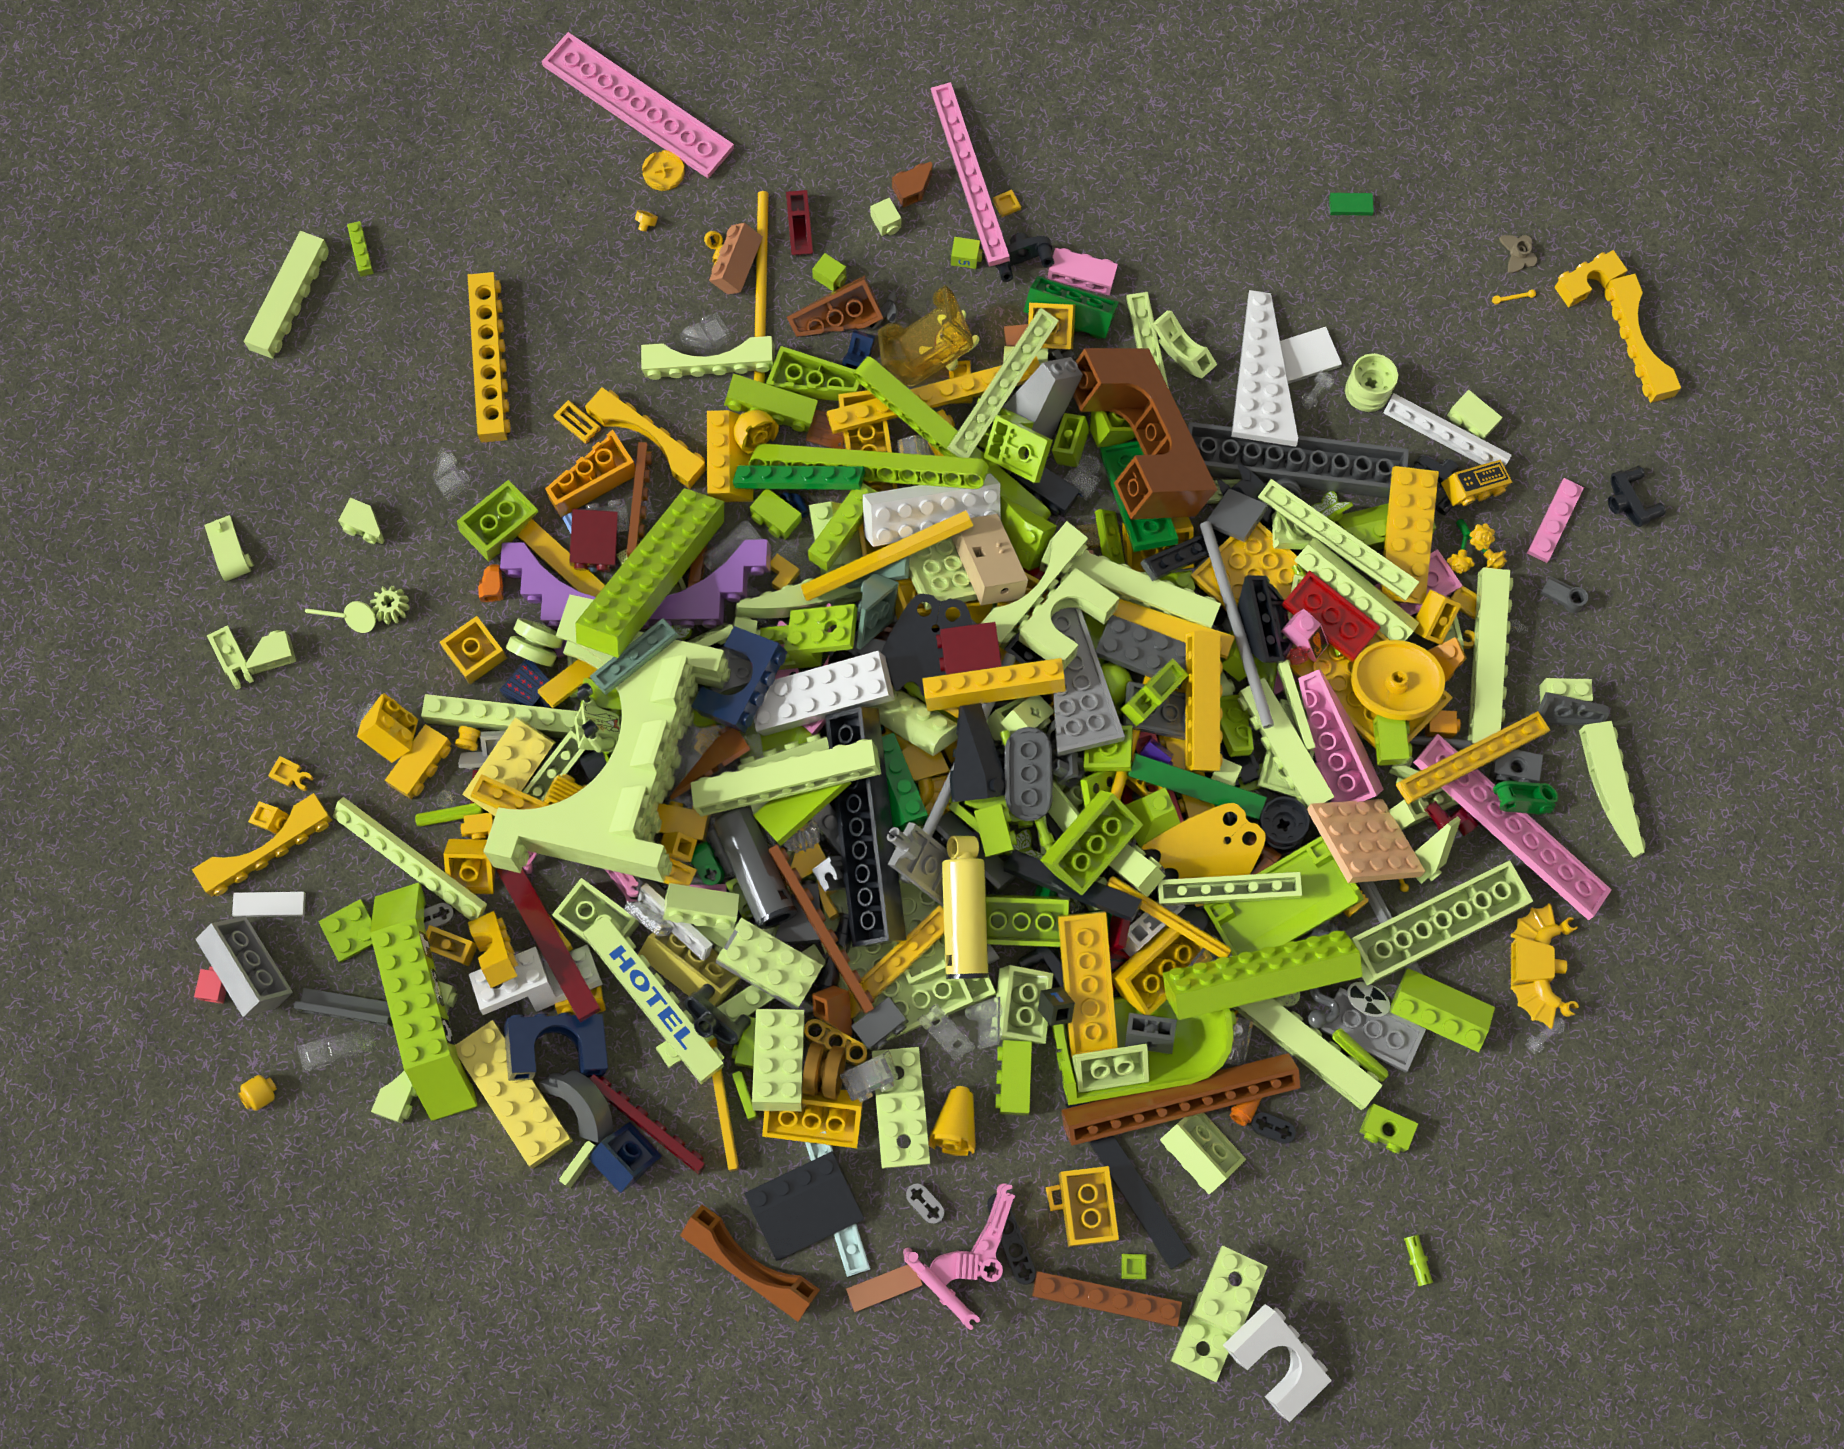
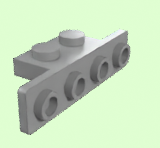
(488, 741)

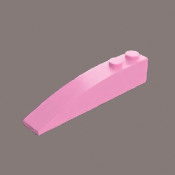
(1337, 745)

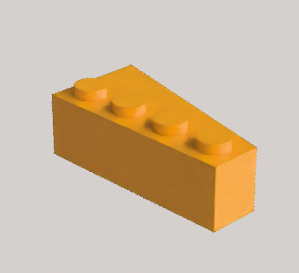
(592, 476)

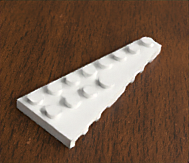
(1263, 395)

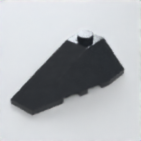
(976, 764)

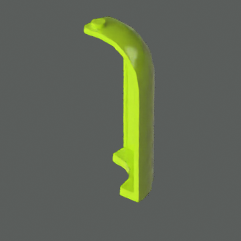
(1198, 1052)

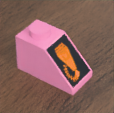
(1306, 632)

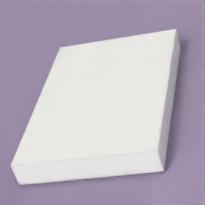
(1309, 354)

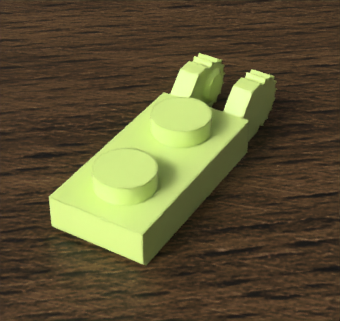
(229, 655)

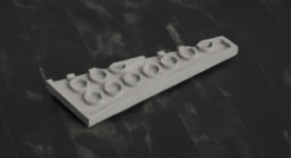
(1085, 710)

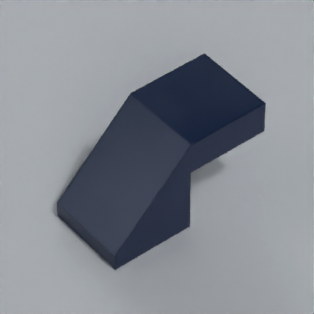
(859, 348)

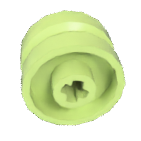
(534, 642)

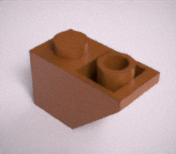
(912, 184)
(833, 1008)

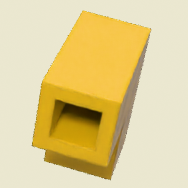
(786, 572)

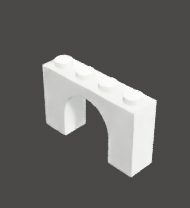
(1305, 1375)

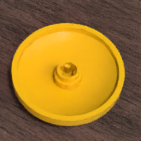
(1398, 680)

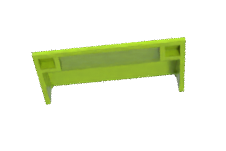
(1271, 923)

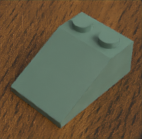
(876, 607)

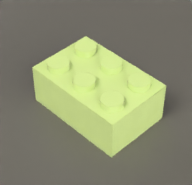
(586, 906)

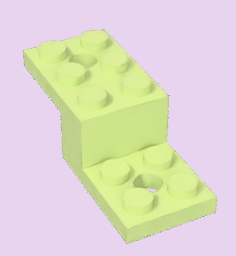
(903, 1113)
(1218, 1313)

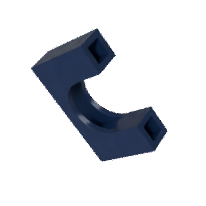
(739, 709)
(586, 1035)

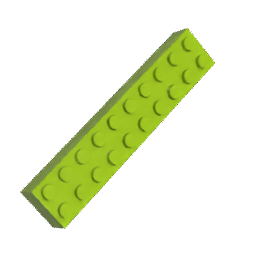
(649, 573)

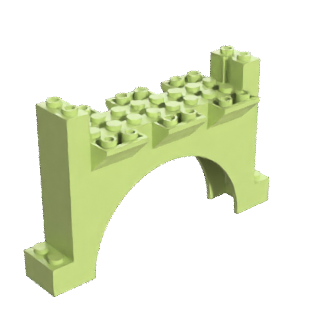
(616, 814)

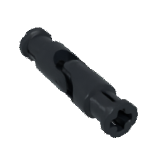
(830, 975)

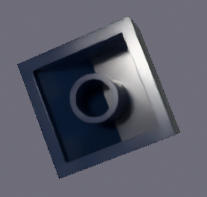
(624, 1157)

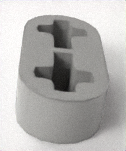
(433, 911)
(929, 1199)

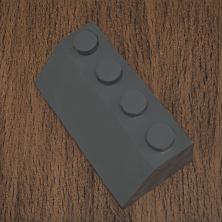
(995, 878)

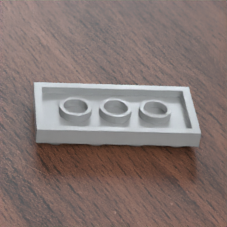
(1383, 1037)

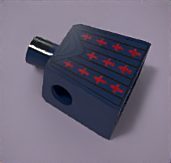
(524, 686)

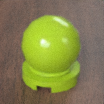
(1116, 680)

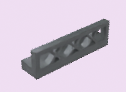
(344, 1007)

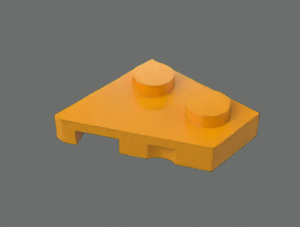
(1449, 655)

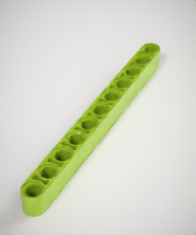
(935, 428)
(880, 466)

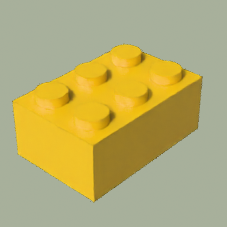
(1088, 1206)

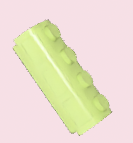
(916, 724)

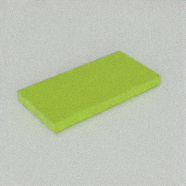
(788, 814)

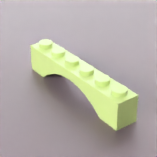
(752, 355)
(1064, 547)
(395, 1098)

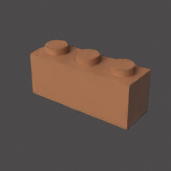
(735, 258)

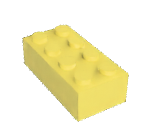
(513, 759)

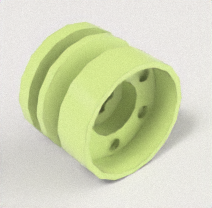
(1371, 382)

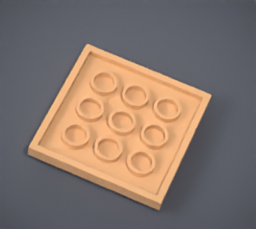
(1365, 840)

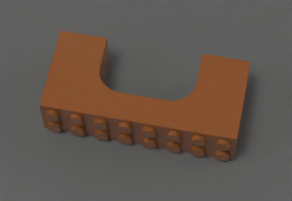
(1171, 473)

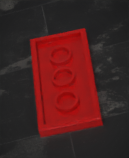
(1341, 621)

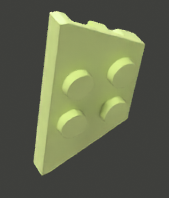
(1287, 534)

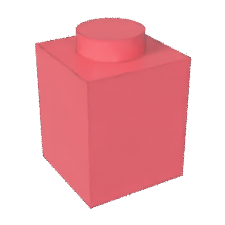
(210, 987)

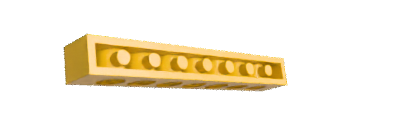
(479, 286)

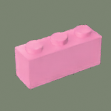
(1082, 271)

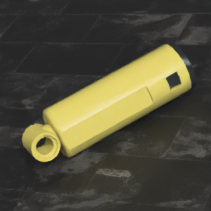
(964, 910)

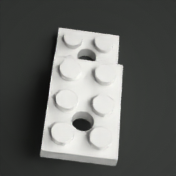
(532, 981)

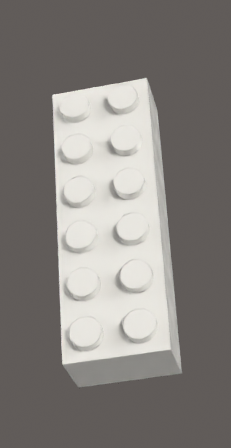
(908, 510)
(824, 691)

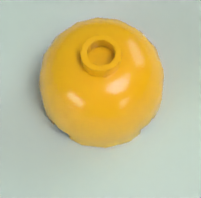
(754, 429)

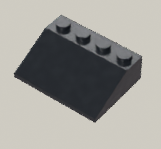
(804, 1205)

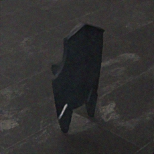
(1251, 487)

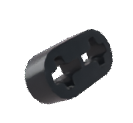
(1271, 1133)

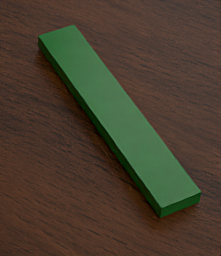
(1195, 785)

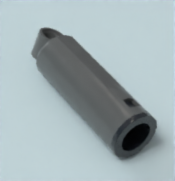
(754, 867)

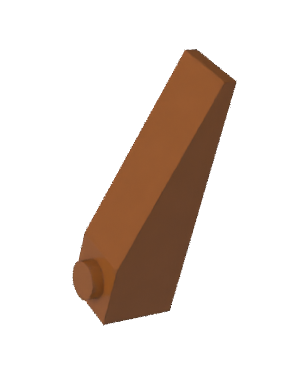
(720, 753)

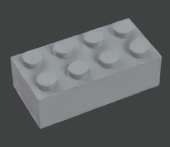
(244, 966)

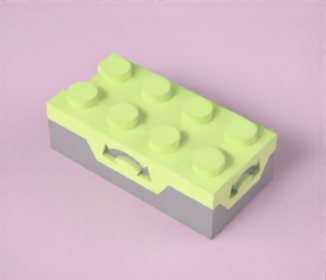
(769, 964)

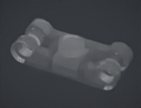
(946, 1033)

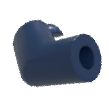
(796, 502)

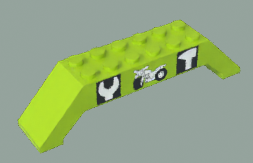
(418, 1003)

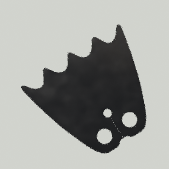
(912, 644)

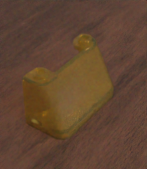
(927, 344)

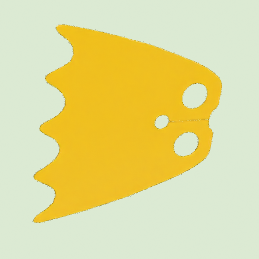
(1198, 846)

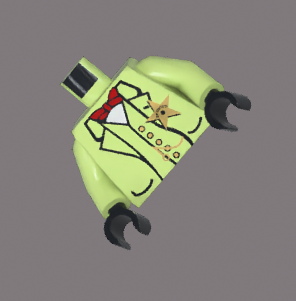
(594, 726)

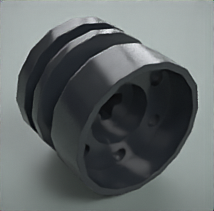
(1288, 813)

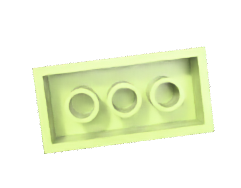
(778, 1060)

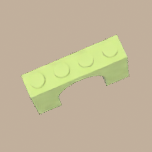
(1074, 591)
(813, 743)

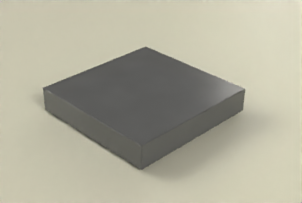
(1237, 515)

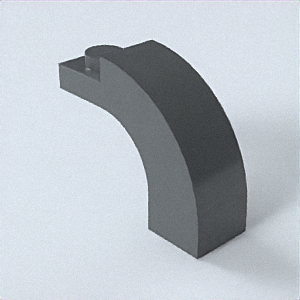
(586, 1100)

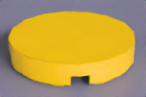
(663, 170)

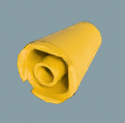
(955, 1124)

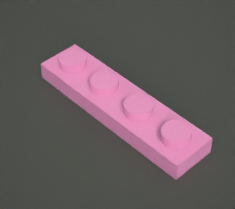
(1555, 520)

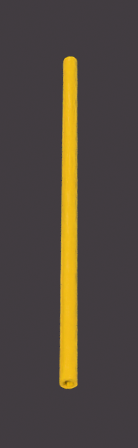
(761, 273)

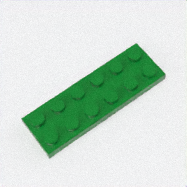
(1143, 533)

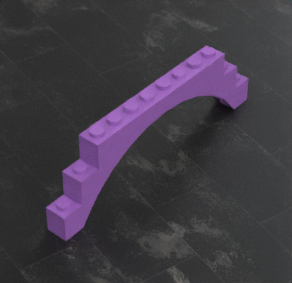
(693, 606)

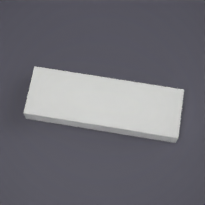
(269, 904)

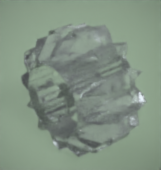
(804, 837)

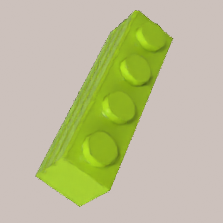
(360, 248)

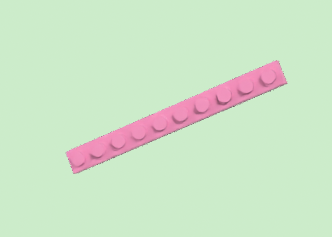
(970, 174)

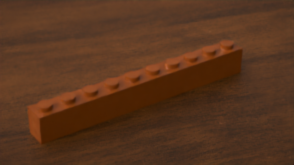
(1154, 1107)

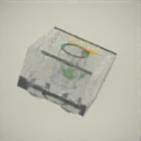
(869, 1076)

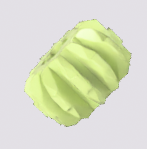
(398, 604)

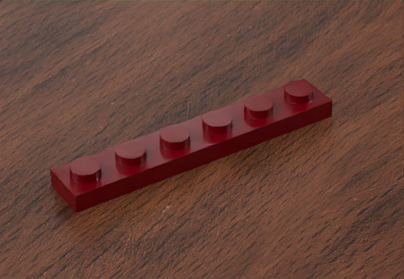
(654, 1129)

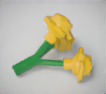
(1481, 539)

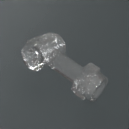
(1323, 381)
(1535, 1043)

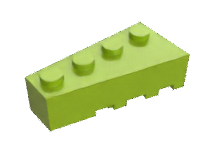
(811, 376)

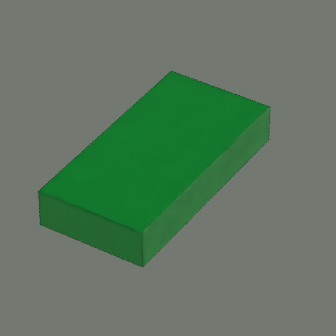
(1351, 204)

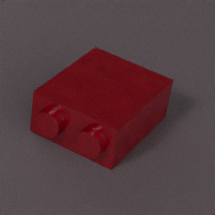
(593, 540)
(969, 648)

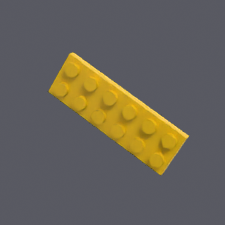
(1411, 527)
(1088, 981)

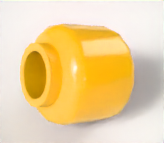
(257, 1092)

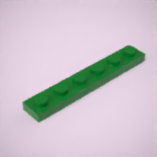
(799, 477)

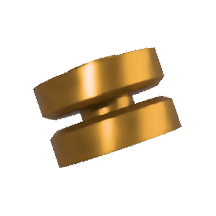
(823, 1070)

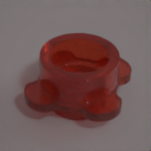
(1298, 655)

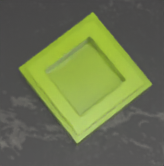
(1133, 1266)

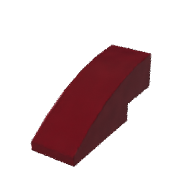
(799, 222)

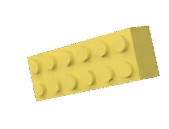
(516, 1103)

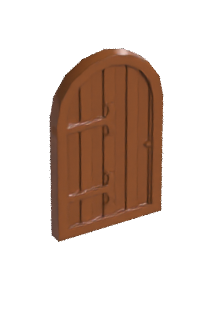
(821, 432)

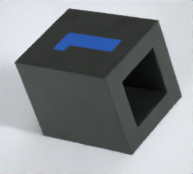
(1056, 1006)

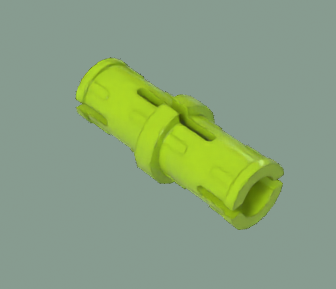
(1418, 1260)

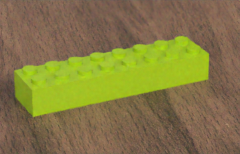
(1262, 974)

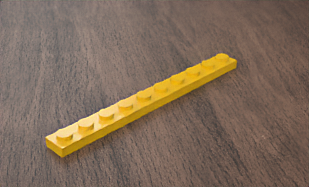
(933, 395)
(500, 795)

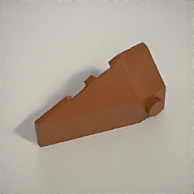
(840, 310)

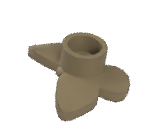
(1520, 252)

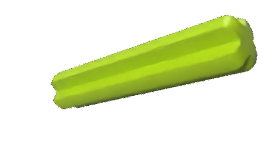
(447, 814)
(1359, 1054)

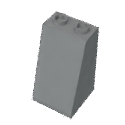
(1046, 395)

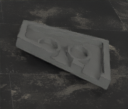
(1570, 711)

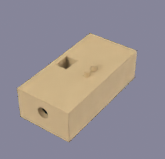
(990, 561)

